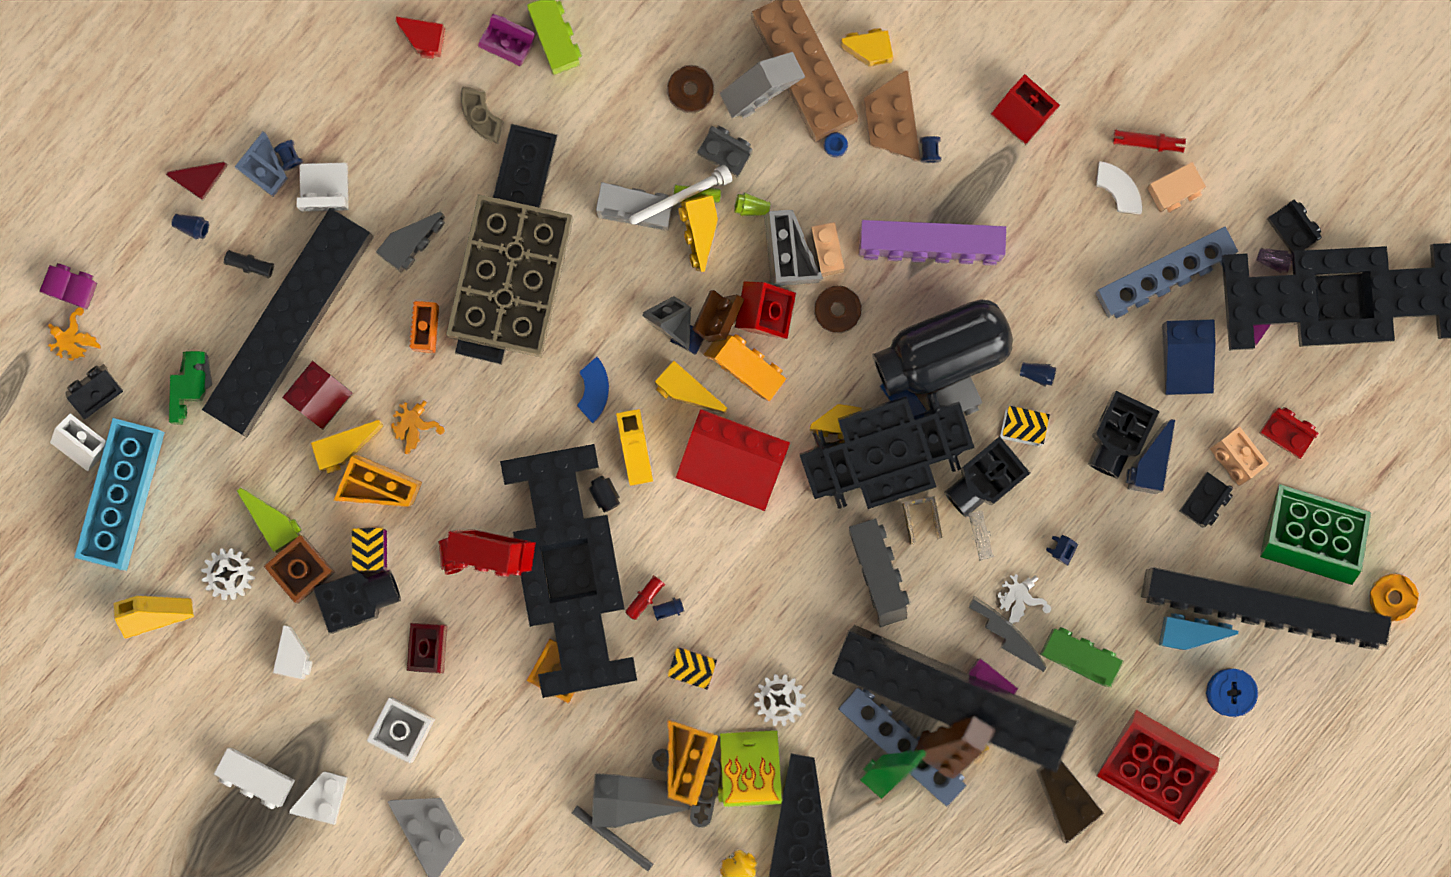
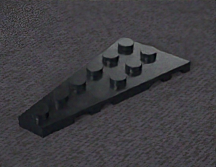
(800, 834)

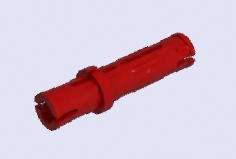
(1149, 141)

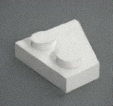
(322, 798)

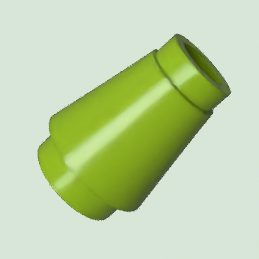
(751, 206)

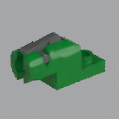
(189, 385)

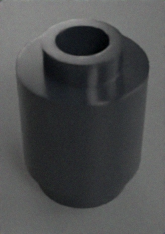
(604, 493)

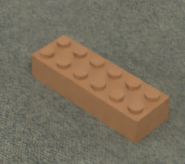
(820, 94)

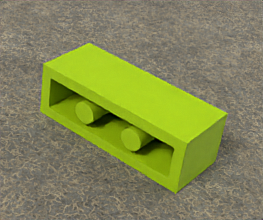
(554, 35)

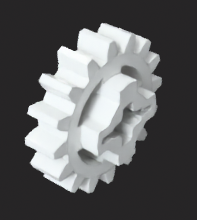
(225, 563)
(786, 690)

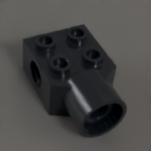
(1121, 433)
(986, 478)
(355, 599)

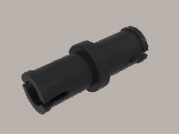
(248, 263)

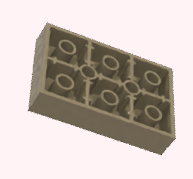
(510, 276)

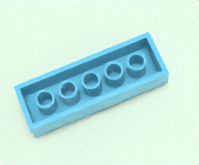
(119, 494)

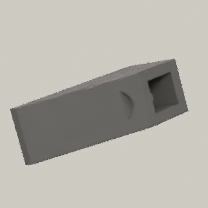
(404, 243)

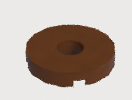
(686, 102)
(835, 323)

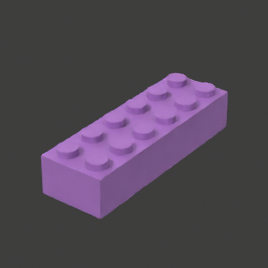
(932, 241)

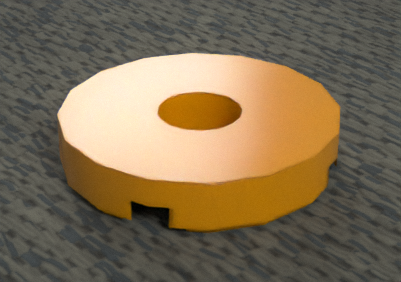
(1408, 596)

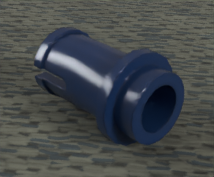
(668, 609)

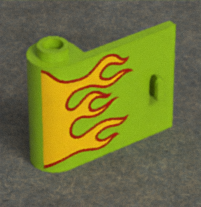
(750, 772)

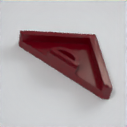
(198, 179)

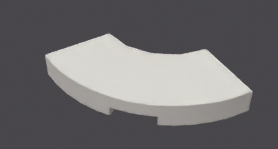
(1120, 186)

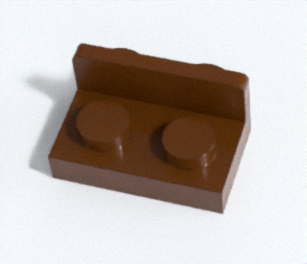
(717, 316)

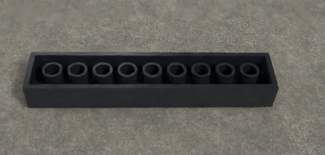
(288, 322)
(1266, 607)
(953, 696)

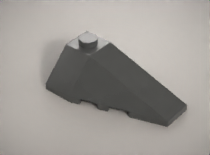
(629, 800)

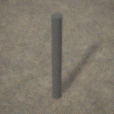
(613, 839)

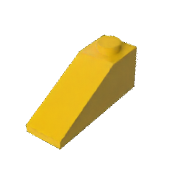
(684, 388)
(338, 448)

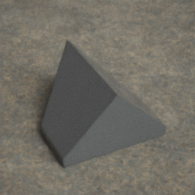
(672, 319)

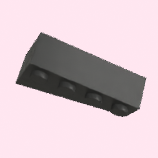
(879, 572)

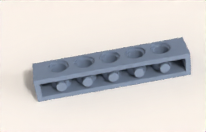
(1109, 295)
(852, 709)

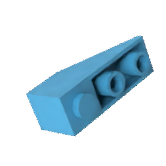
(1185, 634)

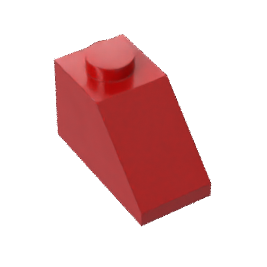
(423, 35)

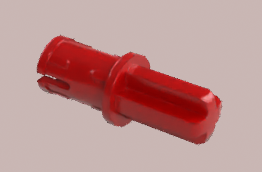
(644, 598)

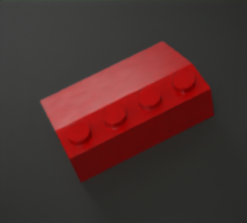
(732, 460)
(1158, 767)

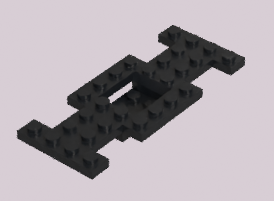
(1337, 306)
(577, 568)

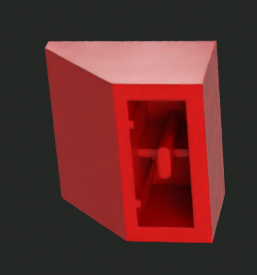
(1025, 109)

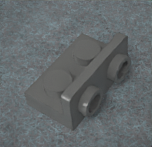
(725, 150)

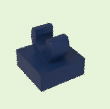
(1064, 550)

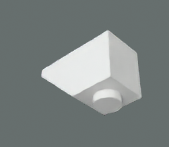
(292, 656)

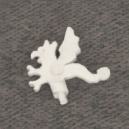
(1020, 593)

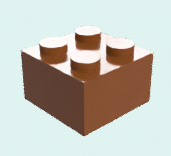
(299, 569)

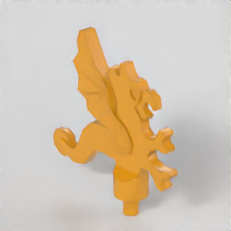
(67, 339)
(411, 420)

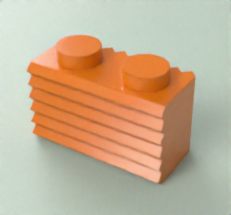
(424, 327)

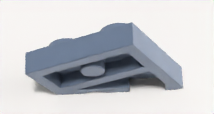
(263, 165)

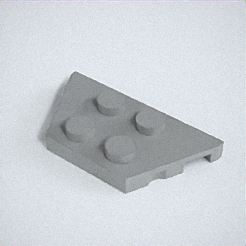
(429, 831)

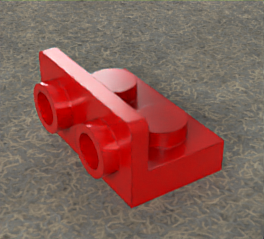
(1289, 432)

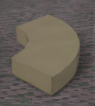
(479, 116)

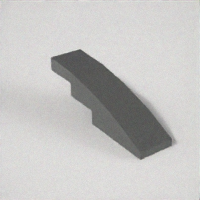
(1013, 639)

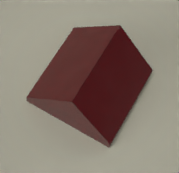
(427, 648)

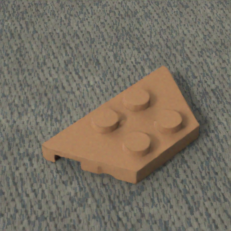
(892, 118)

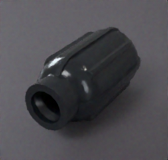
(945, 349)

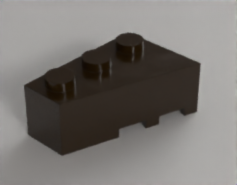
(1069, 801)

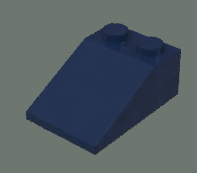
(1189, 356)
(1150, 468)

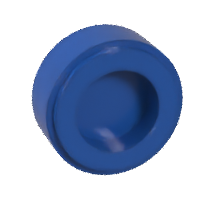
(835, 144)

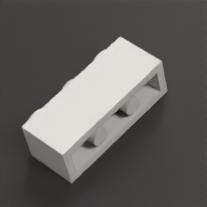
(254, 778)

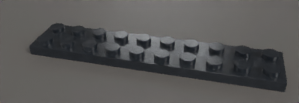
(521, 181)

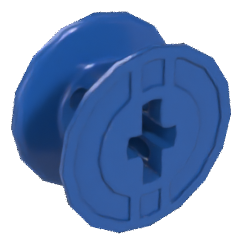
(1242, 702)

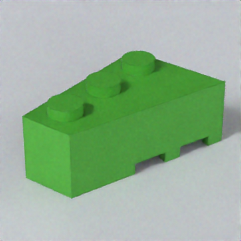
(1081, 657)

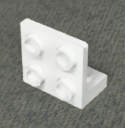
(323, 187)

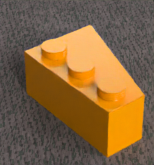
(746, 366)
(377, 484)
(688, 761)

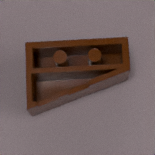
(955, 747)

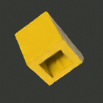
(869, 48)
(829, 421)

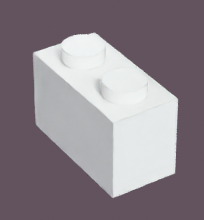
(78, 442)

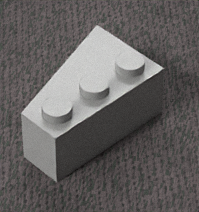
(620, 203)

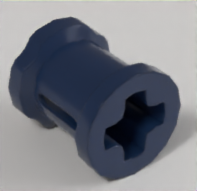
(930, 149)
(288, 155)

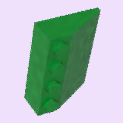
(1316, 535)

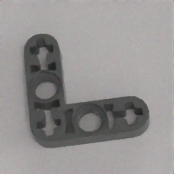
(711, 781)

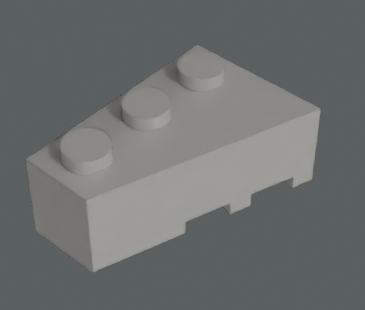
(761, 84)
(787, 251)

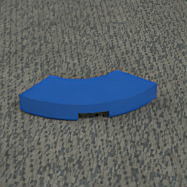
(596, 390)

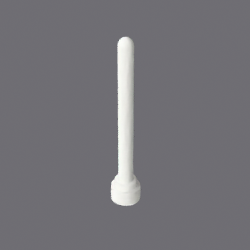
(720, 176)

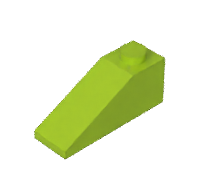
(274, 525)

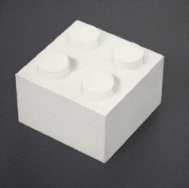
(400, 730)

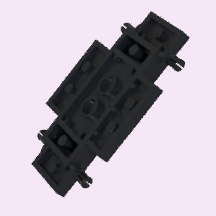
(887, 451)

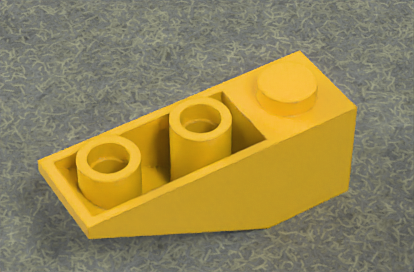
(700, 223)
(634, 447)
(148, 613)

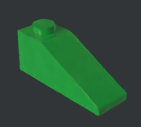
(889, 770)

